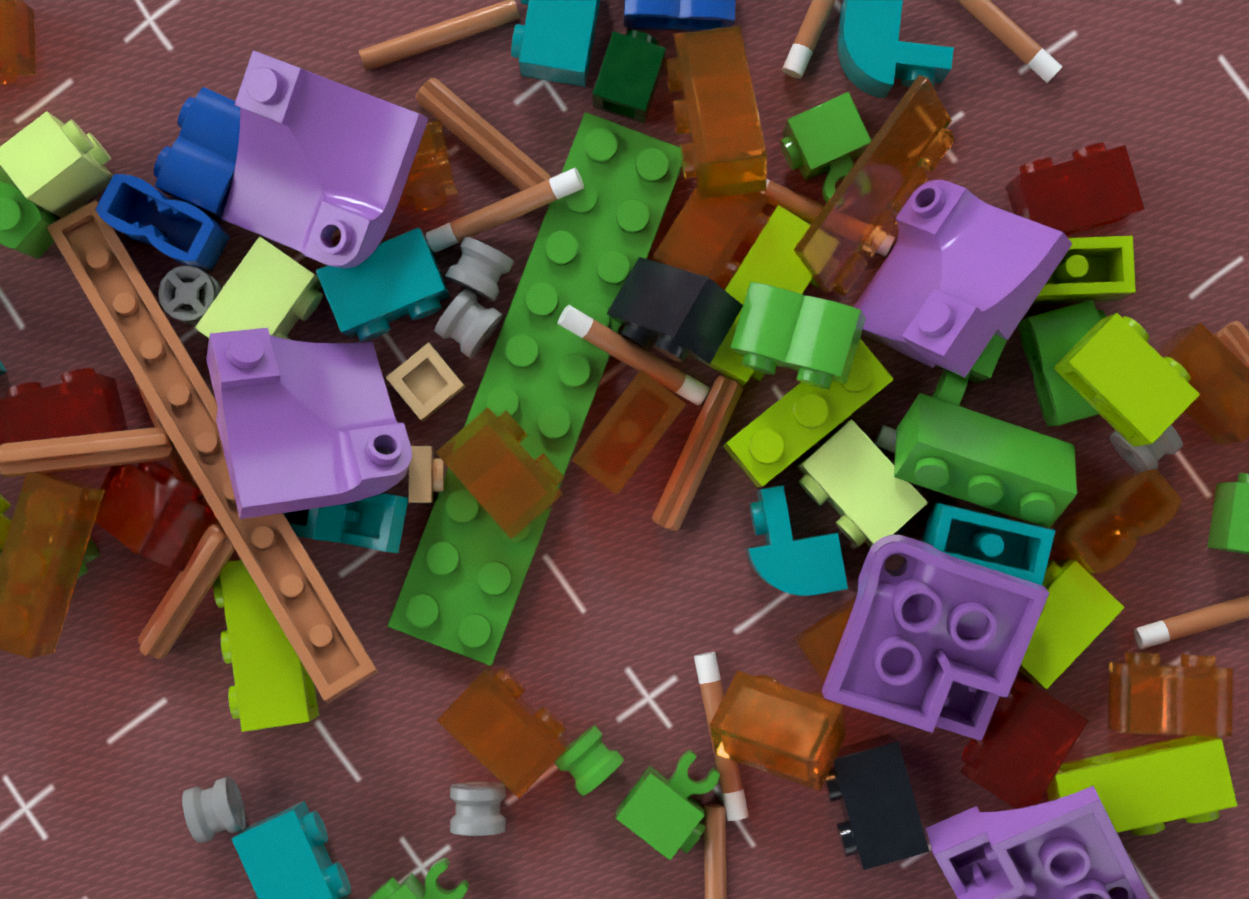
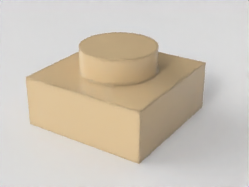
(425, 382)
(425, 475)

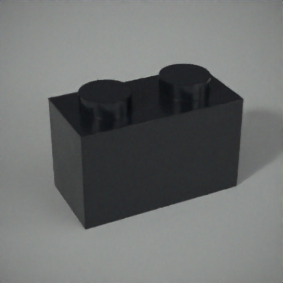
(674, 311)
(876, 803)

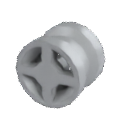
(479, 268)
(182, 288)
(468, 323)
(1147, 456)
(477, 808)
(214, 810)

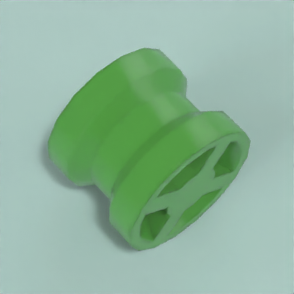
(589, 760)

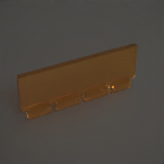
(880, 180)

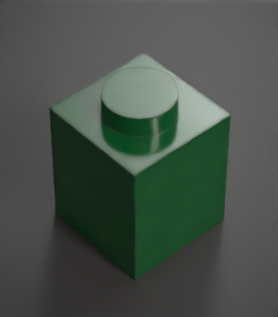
(629, 75)

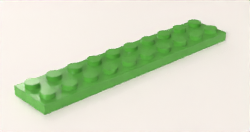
(544, 377)

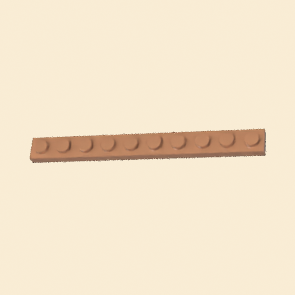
(188, 414)

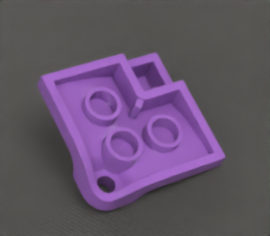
(318, 162)
(957, 277)
(303, 422)
(933, 638)
(1036, 852)

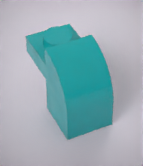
(875, 57)
(363, 523)
(790, 565)

